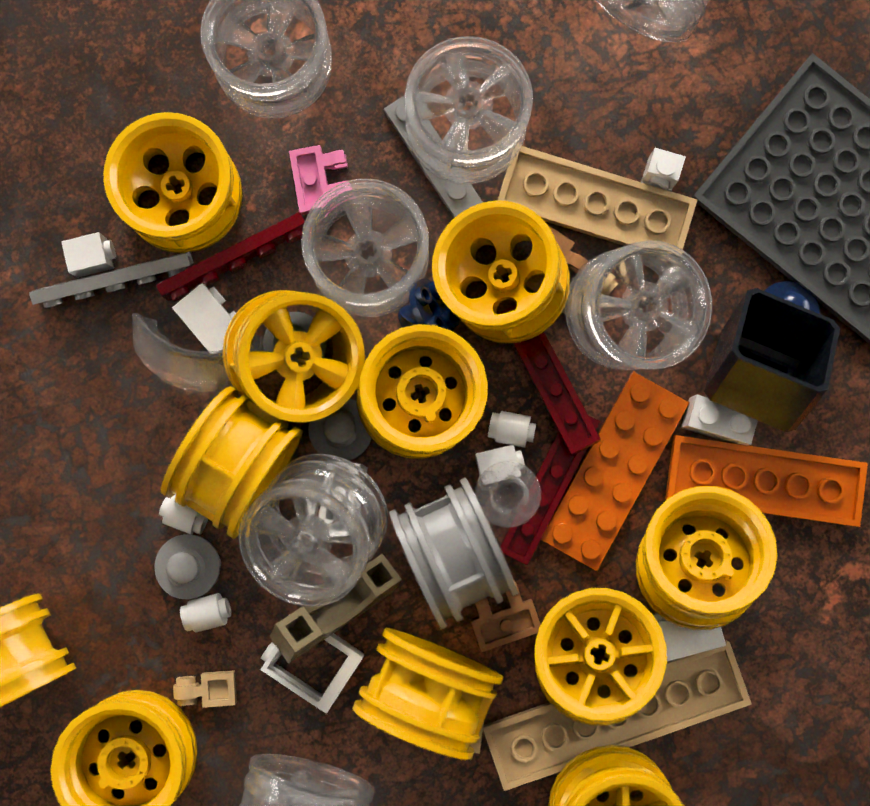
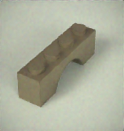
(314, 624)

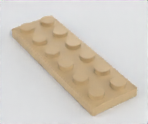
(596, 200)

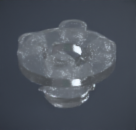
(508, 494)

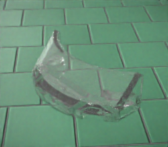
(180, 366)

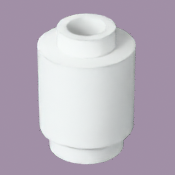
(511, 428)
(181, 517)
(205, 613)

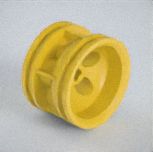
(128, 177)
(502, 226)
(428, 695)

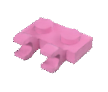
(310, 175)

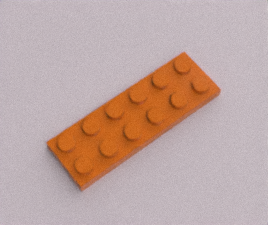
(614, 471)
(772, 479)

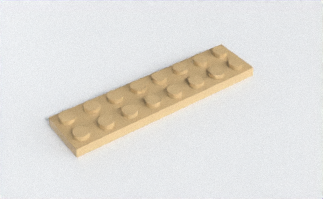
(544, 740)

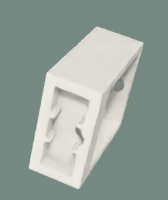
(321, 701)

